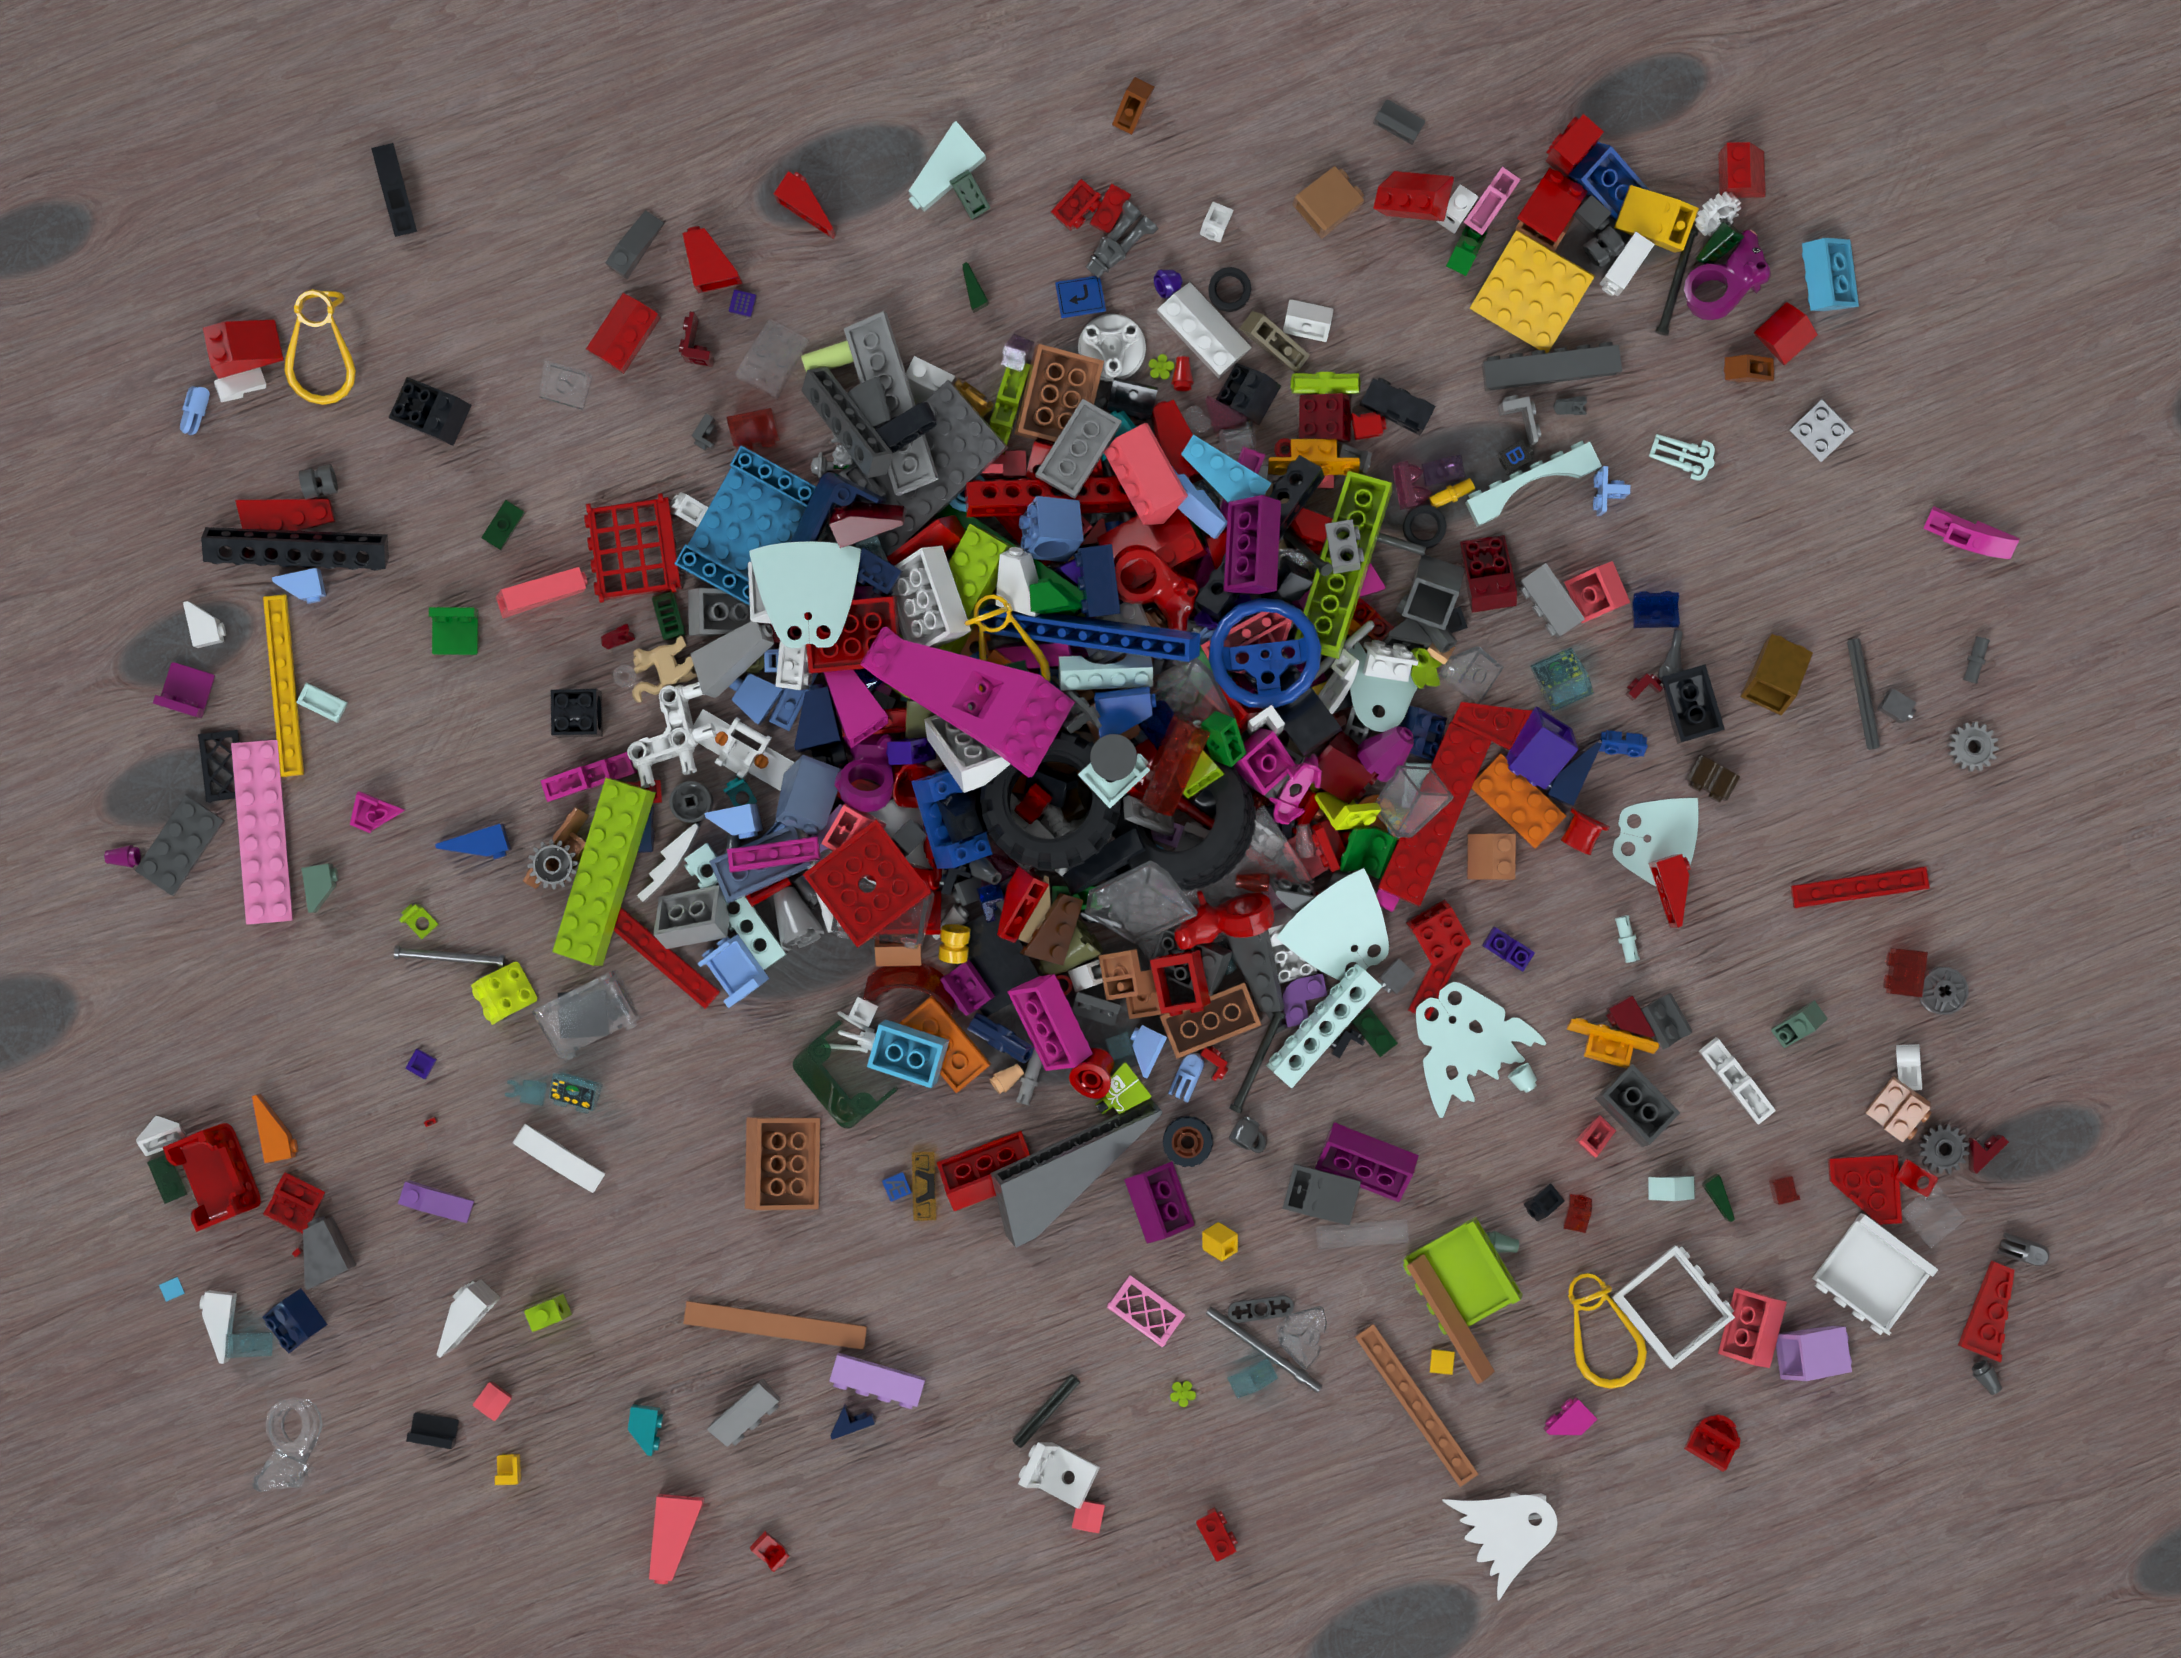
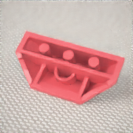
(1256, 629)

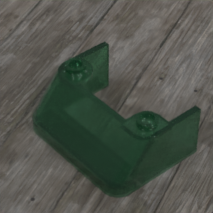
(809, 1068)

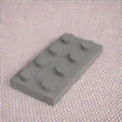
(1078, 448)

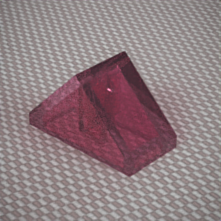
(1222, 416)

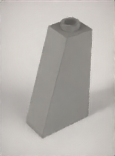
(730, 656)

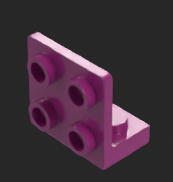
(186, 690)

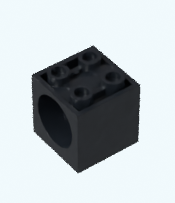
(576, 713)

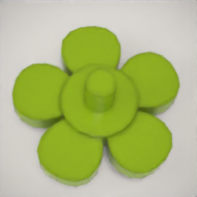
(1161, 367)
(1182, 1393)

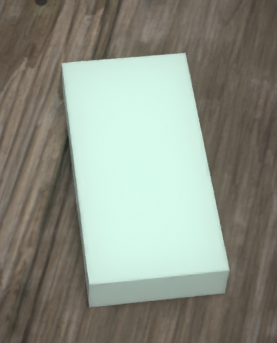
(322, 702)

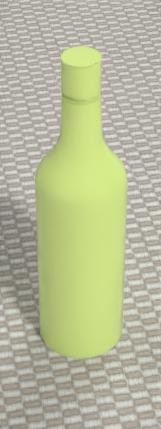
(829, 357)

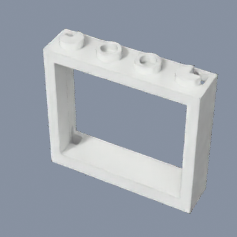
(1709, 1289)

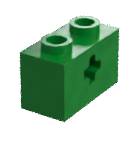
(1224, 739)

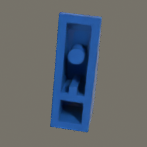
(484, 842)

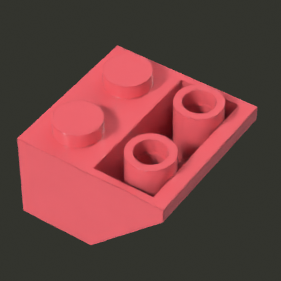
(846, 825)

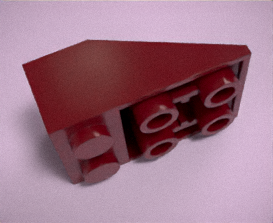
(1488, 573)

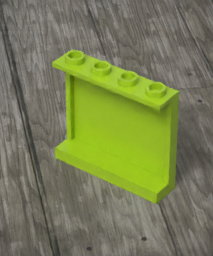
(1469, 1272)

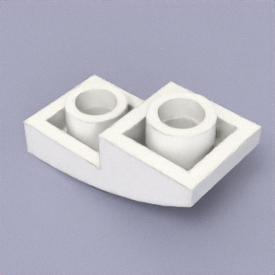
(236, 385)

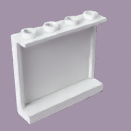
(1873, 1274)

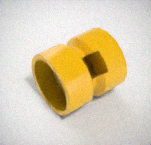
(954, 943)

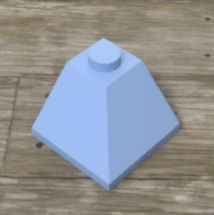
(1147, 1047)

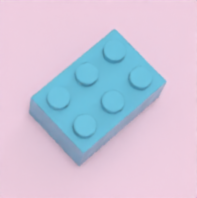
(908, 1053)

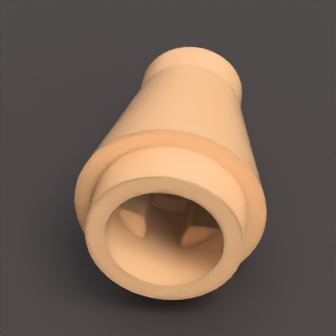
(1005, 1079)

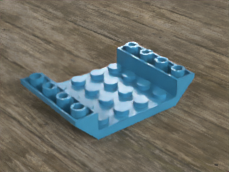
(751, 510)

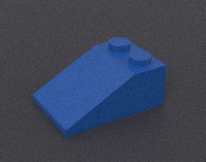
(1606, 177)

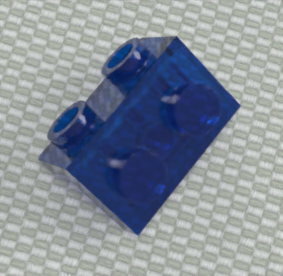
(1655, 610)

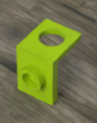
(410, 916)

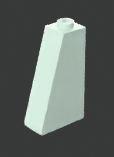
(951, 158)

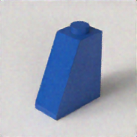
(1123, 709)

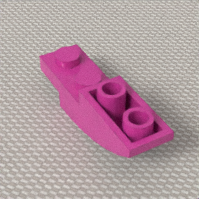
(1970, 536)

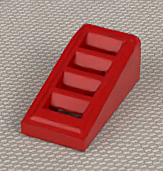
(1310, 806)

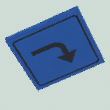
(1080, 296)

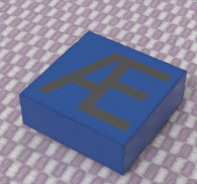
(896, 1186)

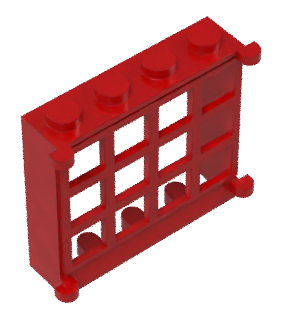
(666, 543)

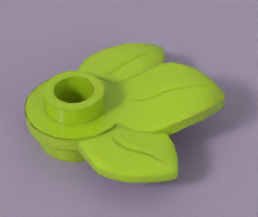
(1426, 670)

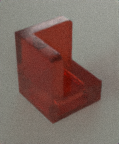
(1783, 1190)

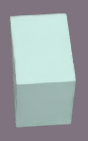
(1671, 1188)

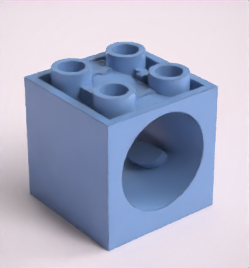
(1051, 528)

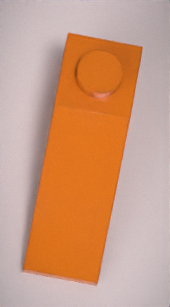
(274, 1136)

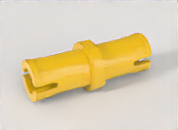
(1452, 493)

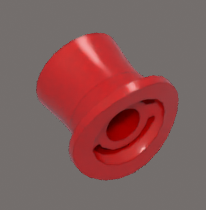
(1583, 832)
(1093, 1074)

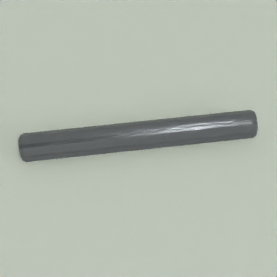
(1863, 694)

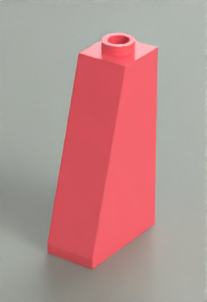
(540, 591)
(672, 1530)

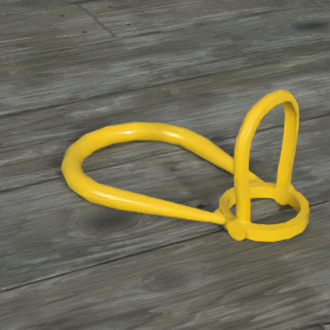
(290, 356)
(1044, 664)
(1578, 1347)

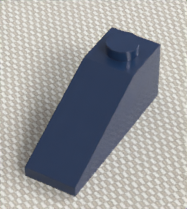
(1571, 778)

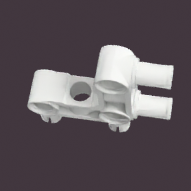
(667, 745)

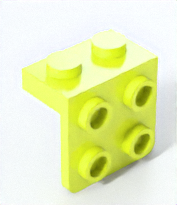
(1347, 815)
(503, 992)

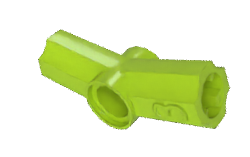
(1325, 383)

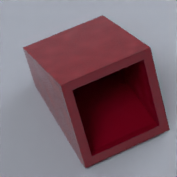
(1342, 769)

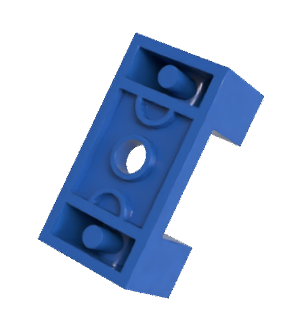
(945, 853)

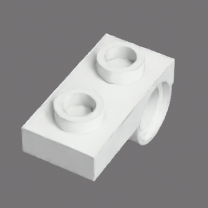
(1909, 1065)

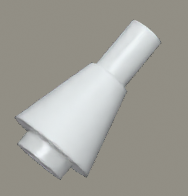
(956, 915)

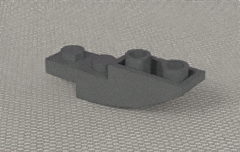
(1293, 894)

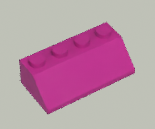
(1050, 1023)

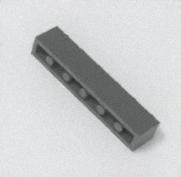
(1551, 367)

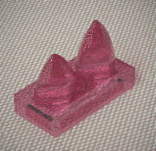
(1407, 494)

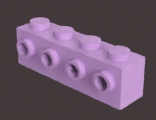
(877, 1380)

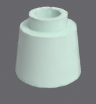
(1523, 1078)

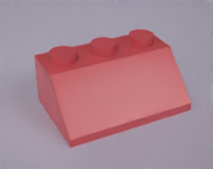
(1755, 1328)

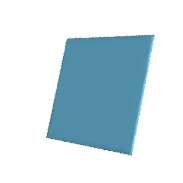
(171, 1289)

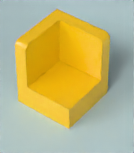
(1220, 1241)
(508, 1469)

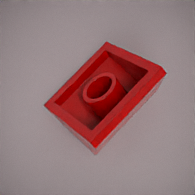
(1786, 332)

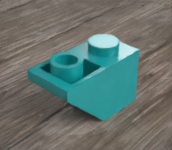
(644, 1425)

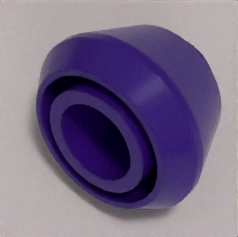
(1167, 282)

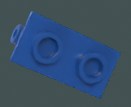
(1633, 746)

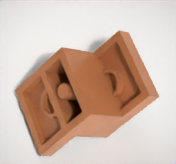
(1125, 980)

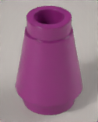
(123, 856)

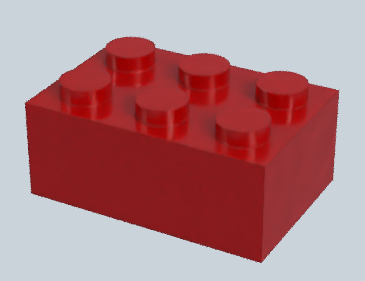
(1573, 145)

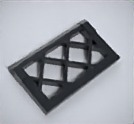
(205, 769)

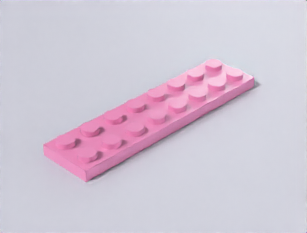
(262, 832)

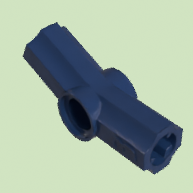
(1001, 1038)

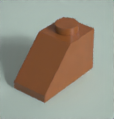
(1133, 105)
(1749, 368)

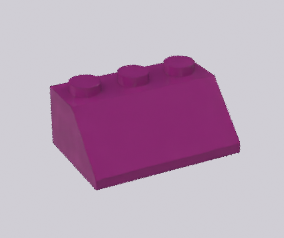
(1159, 1202)

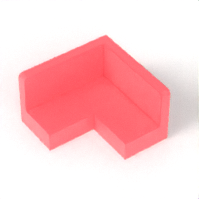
(1007, 466)

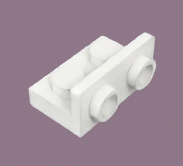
(793, 668)

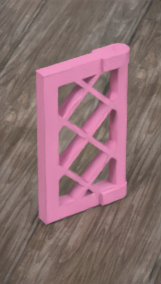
(1163, 1305)

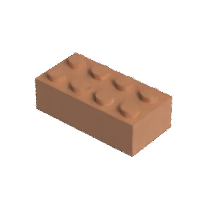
(1226, 1016)

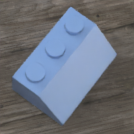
(738, 820)

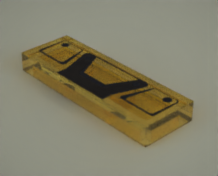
(924, 1186)

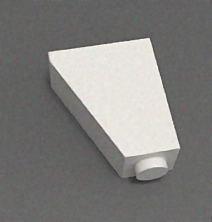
(1014, 577)

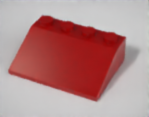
(1174, 542)
(860, 630)

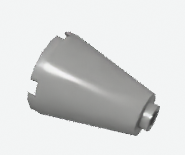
(795, 920)

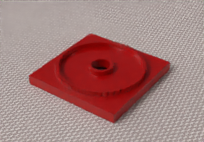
(839, 877)

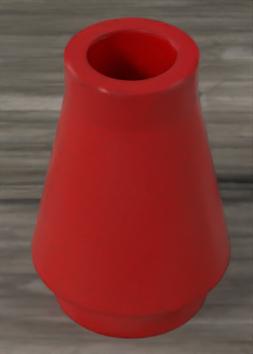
(1182, 375)

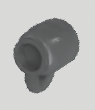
(1245, 1134)

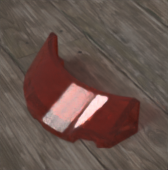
(914, 977)

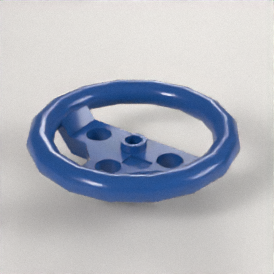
(1224, 658)

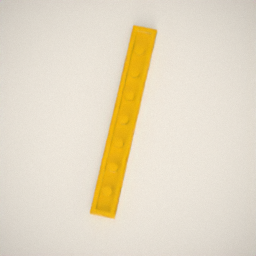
(283, 685)

